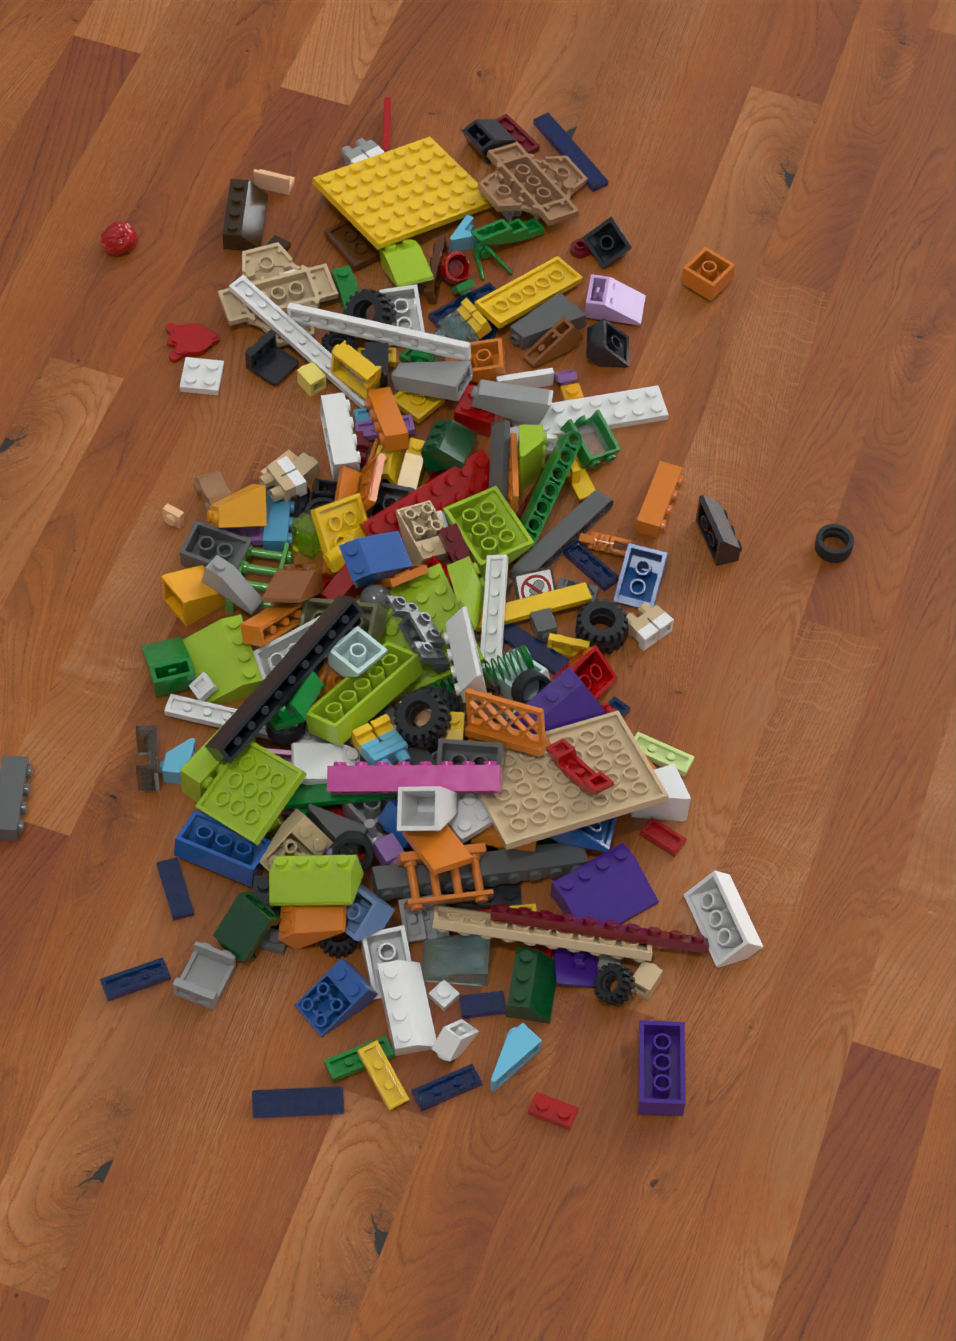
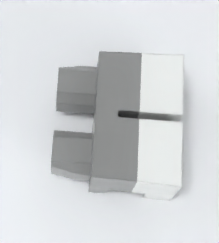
(362, 150)

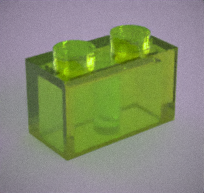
(305, 536)

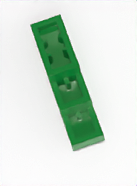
(503, 232)

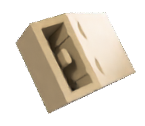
(419, 532)
(296, 838)

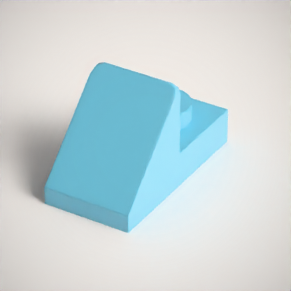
(462, 237)

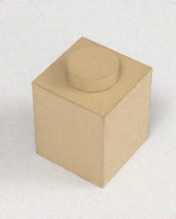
(306, 466)
(646, 979)

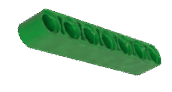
(551, 483)

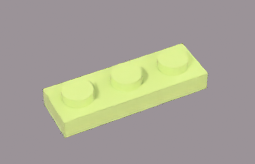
(664, 754)

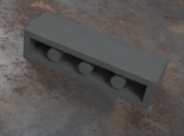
(13, 791)

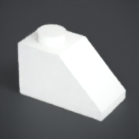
(454, 1040)

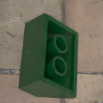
(447, 445)
(531, 986)

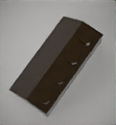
(244, 216)

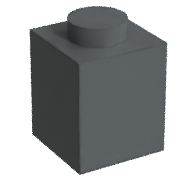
(542, 624)

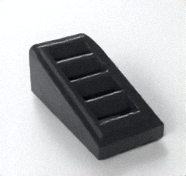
(320, 489)

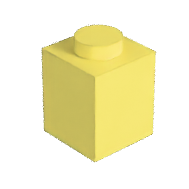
(311, 378)

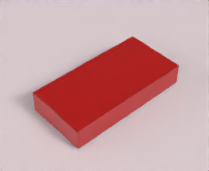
(663, 837)

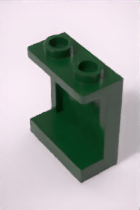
(245, 926)

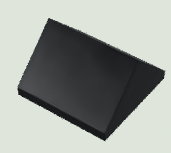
(607, 242)

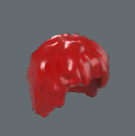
(119, 238)
(455, 267)

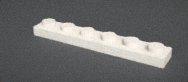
(494, 608)

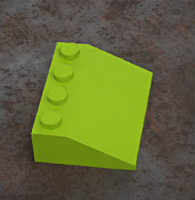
(489, 527)
(225, 659)

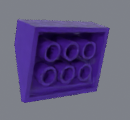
(564, 703)
(605, 888)

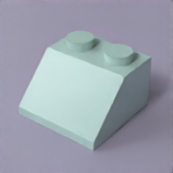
(355, 653)

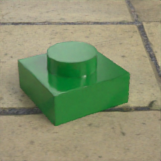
(463, 288)

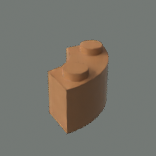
(211, 488)

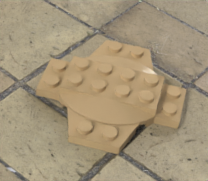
(282, 282)

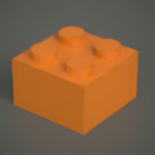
(708, 273)

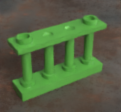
(245, 567)

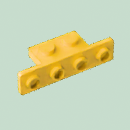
(579, 480)

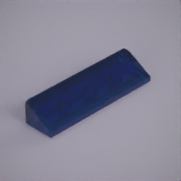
(297, 1102)

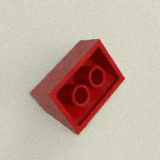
(592, 670)

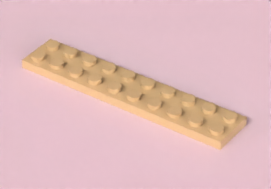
(479, 923)

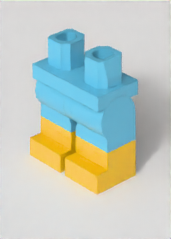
(380, 742)

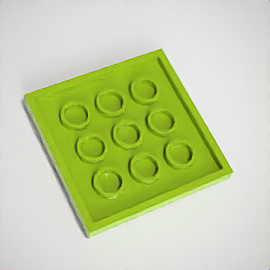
(251, 792)

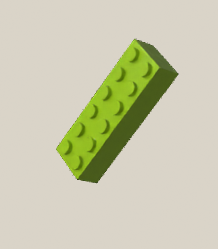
(362, 697)

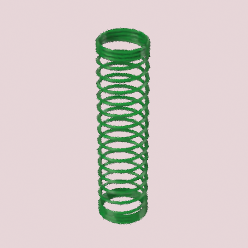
(524, 654)

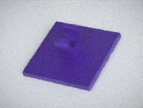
(575, 968)

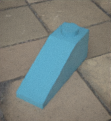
(517, 1050)

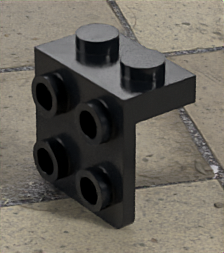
(269, 360)

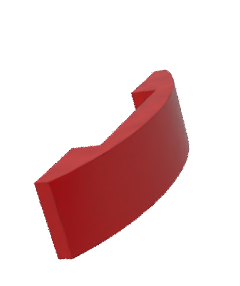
(576, 770)

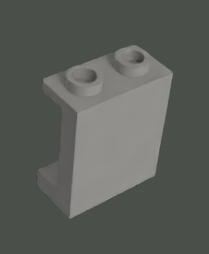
(205, 975)

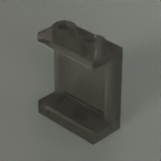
(148, 744)

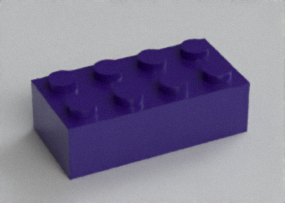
(661, 1067)

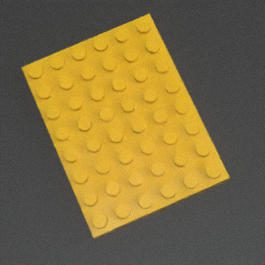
(402, 192)

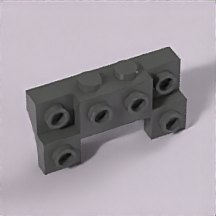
(419, 632)

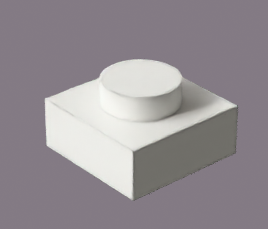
(203, 686)
(443, 995)

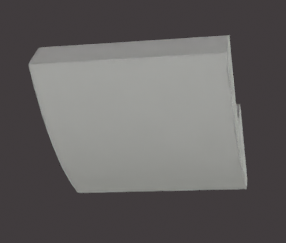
(419, 923)

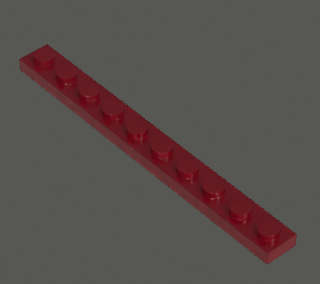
(607, 929)

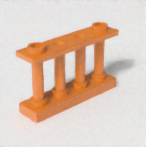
(410, 861)

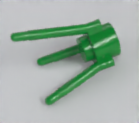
(485, 251)

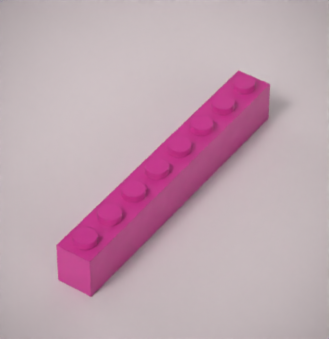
(387, 778)

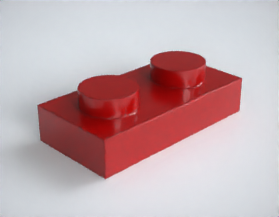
(553, 1111)

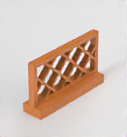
(513, 483)
(488, 731)

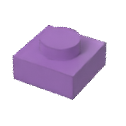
(565, 377)

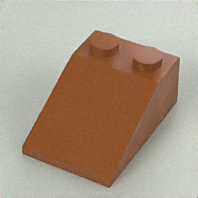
(294, 584)

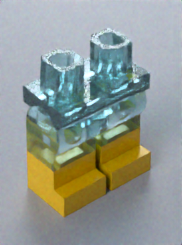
(464, 324)

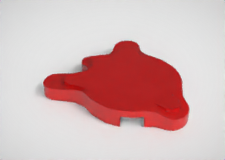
(189, 340)

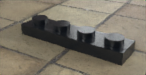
(502, 894)

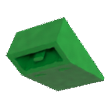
(168, 666)

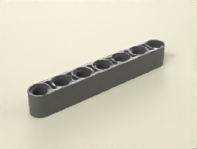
(565, 533)

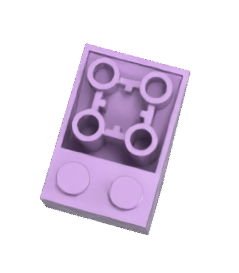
(613, 301)

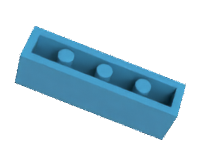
(278, 523)

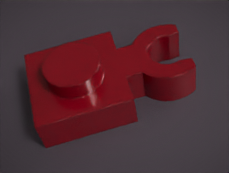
(362, 446)

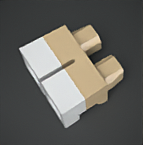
(284, 479)
(650, 626)

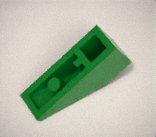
(345, 284)

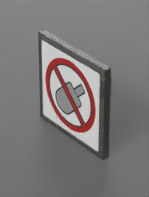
(534, 582)

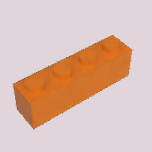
(387, 419)
(659, 499)
(271, 623)

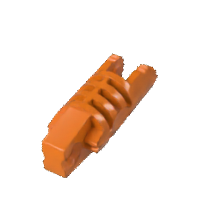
(604, 542)

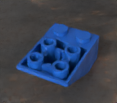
(336, 997)

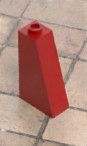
(341, 585)

